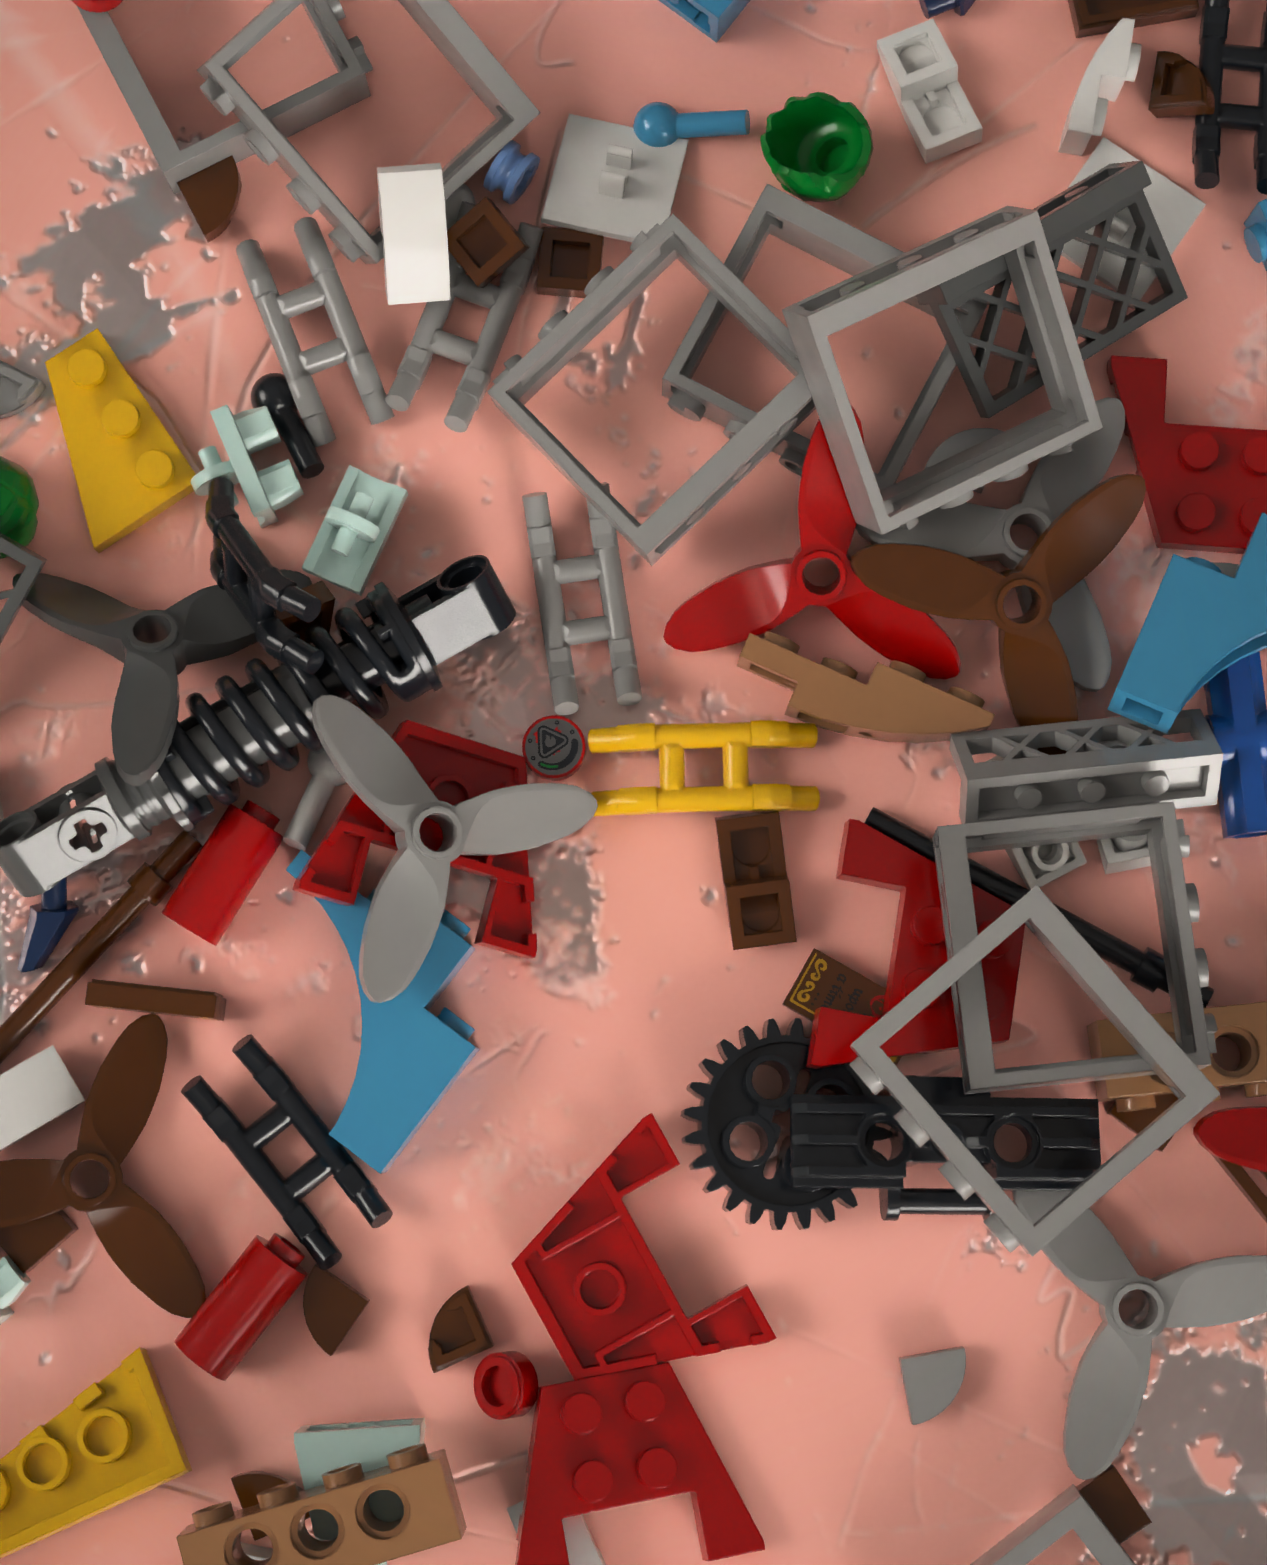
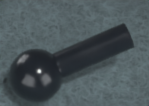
(274, 393)

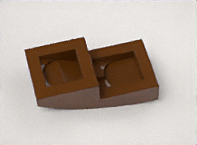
(755, 879)

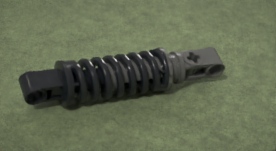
(260, 723)

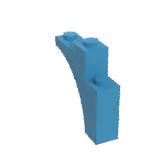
(1194, 632)
(406, 1050)

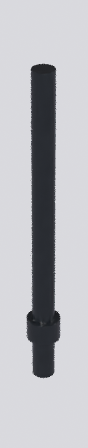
(1145, 966)

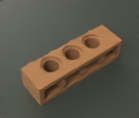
(1241, 1023)
(418, 1477)

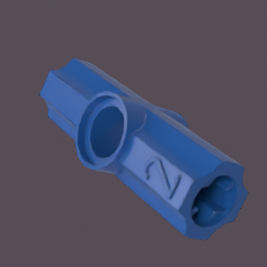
(1240, 726)

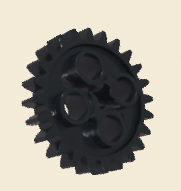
(733, 1101)

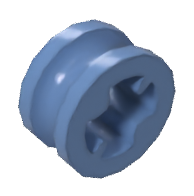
(511, 172)

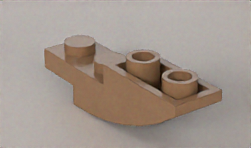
(887, 709)

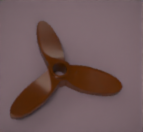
(957, 587)
(125, 1223)

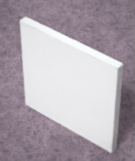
(611, 180)
(1170, 204)

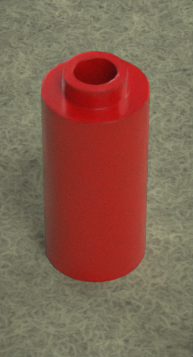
(224, 871)
(242, 1305)

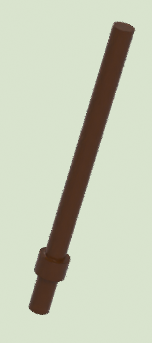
(148, 886)

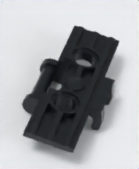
(832, 1150)

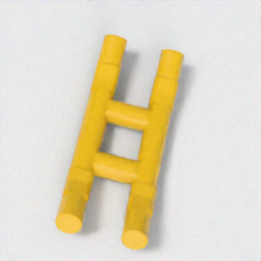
(733, 739)

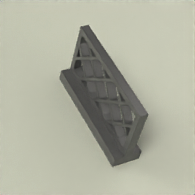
(1063, 219)

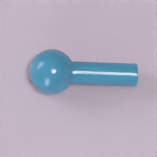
(662, 125)

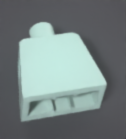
(340, 1444)

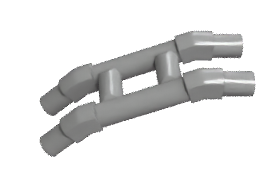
(478, 356)
(299, 364)
(561, 634)

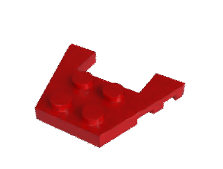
(1199, 480)
(454, 772)
(916, 954)
(603, 1286)
(620, 1445)

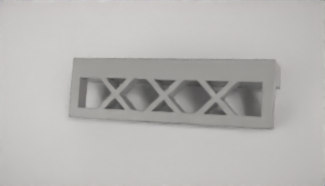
(1088, 773)

